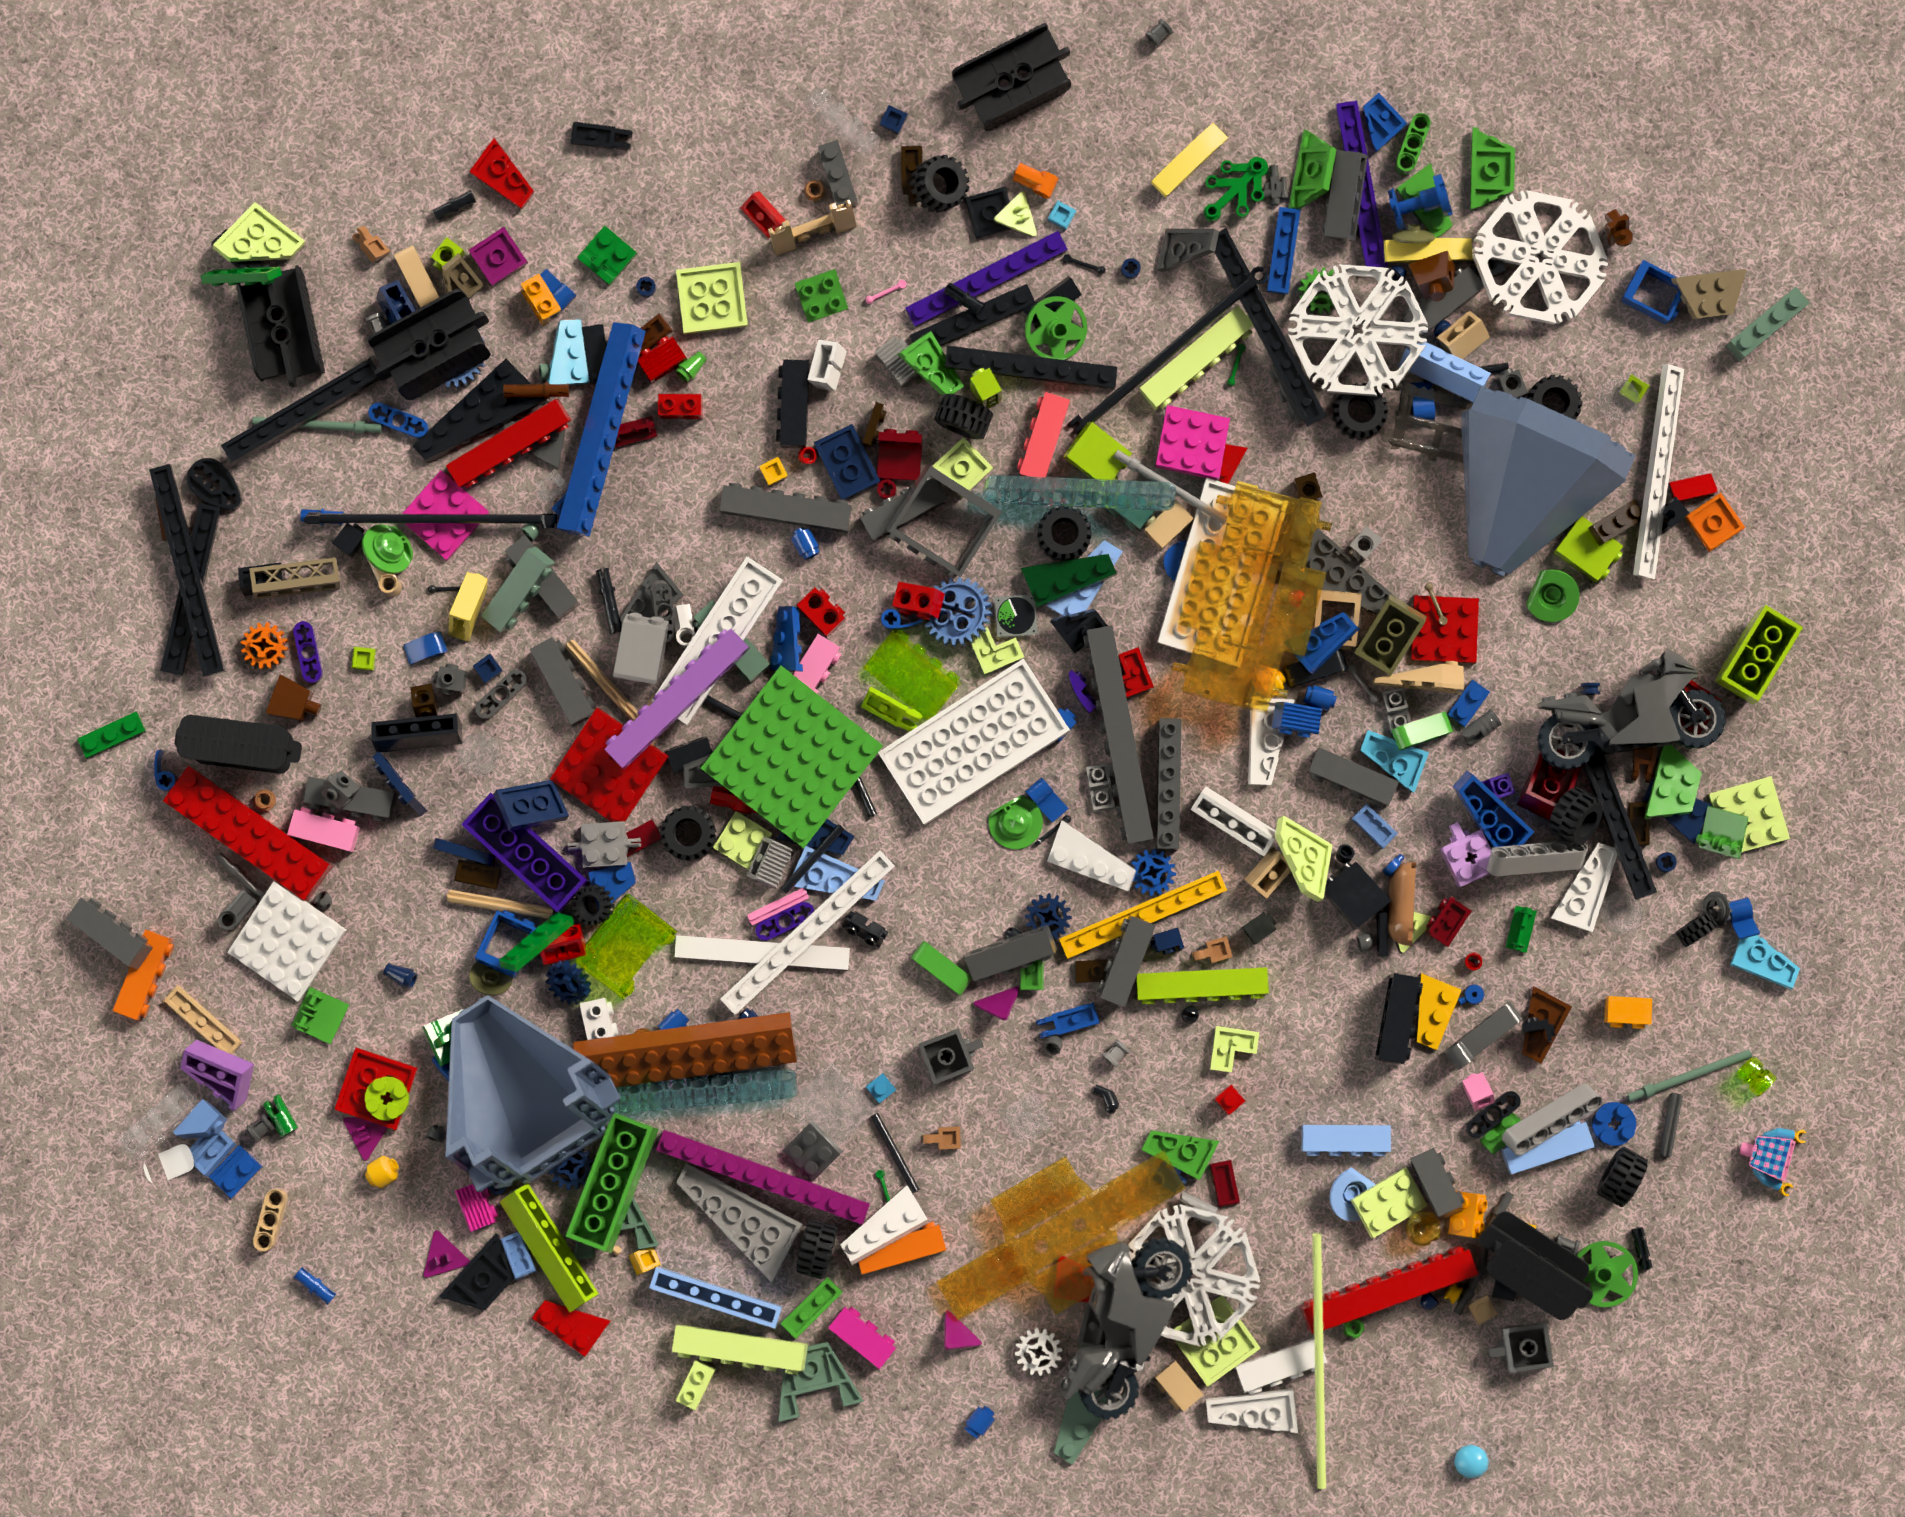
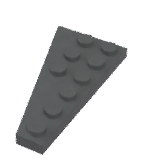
(1344, 573)

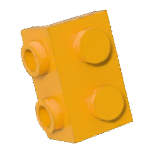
(1470, 1220)

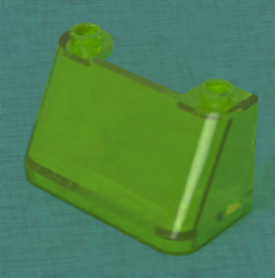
(624, 945)

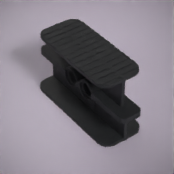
(1031, 52)
(401, 341)
(300, 350)
(236, 744)
(1536, 1266)

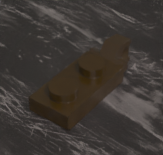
(910, 158)

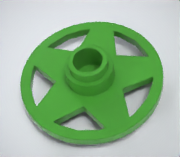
(1056, 328)
(1607, 1272)

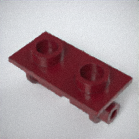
(636, 431)

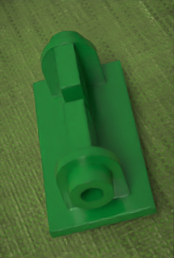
(1521, 929)

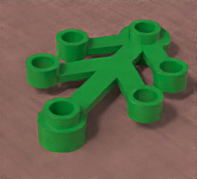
(1238, 186)

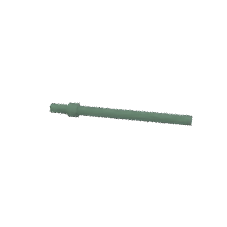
(359, 427)
(1650, 1090)

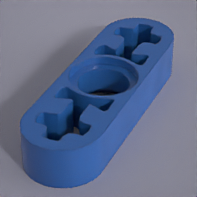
(381, 420)

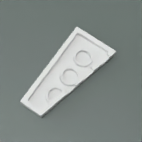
(1264, 746)
(1585, 895)
(886, 1226)
(1266, 1410)

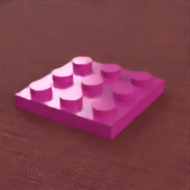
(1192, 442)
(444, 497)

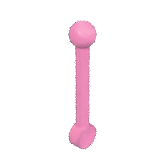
(901, 284)

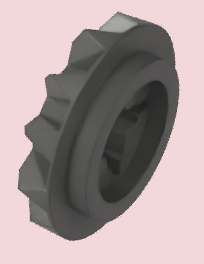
(1714, 899)

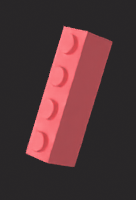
(1044, 436)

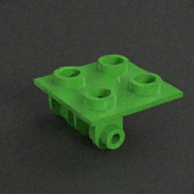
(821, 295)
(1723, 832)
(320, 1015)

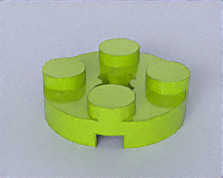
(397, 1091)

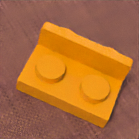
(540, 299)

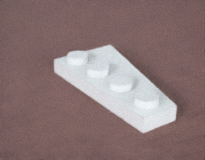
(1082, 855)

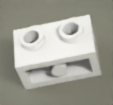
(598, 1019)

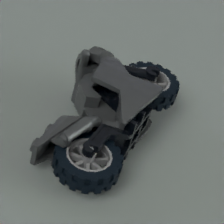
(1641, 717)
(1131, 1317)

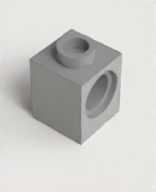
(1368, 536)

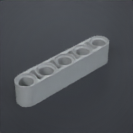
(1535, 858)
(1552, 1119)

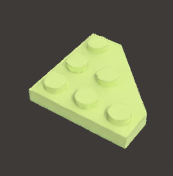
(258, 237)
(1305, 855)

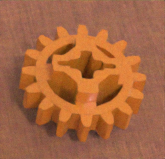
(263, 655)

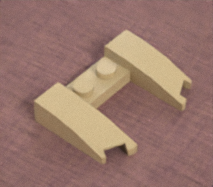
(840, 218)

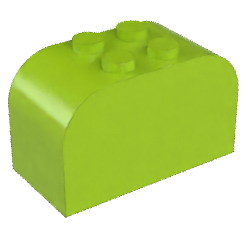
(1758, 654)

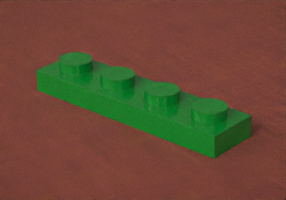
(235, 276)
(536, 942)

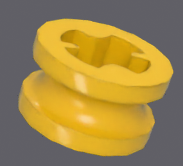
(1453, 1293)

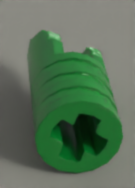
(282, 1121)

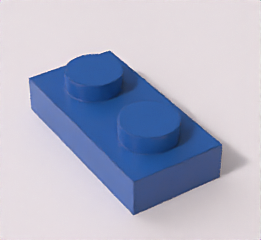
(1468, 703)

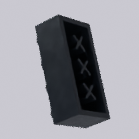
(1397, 1019)

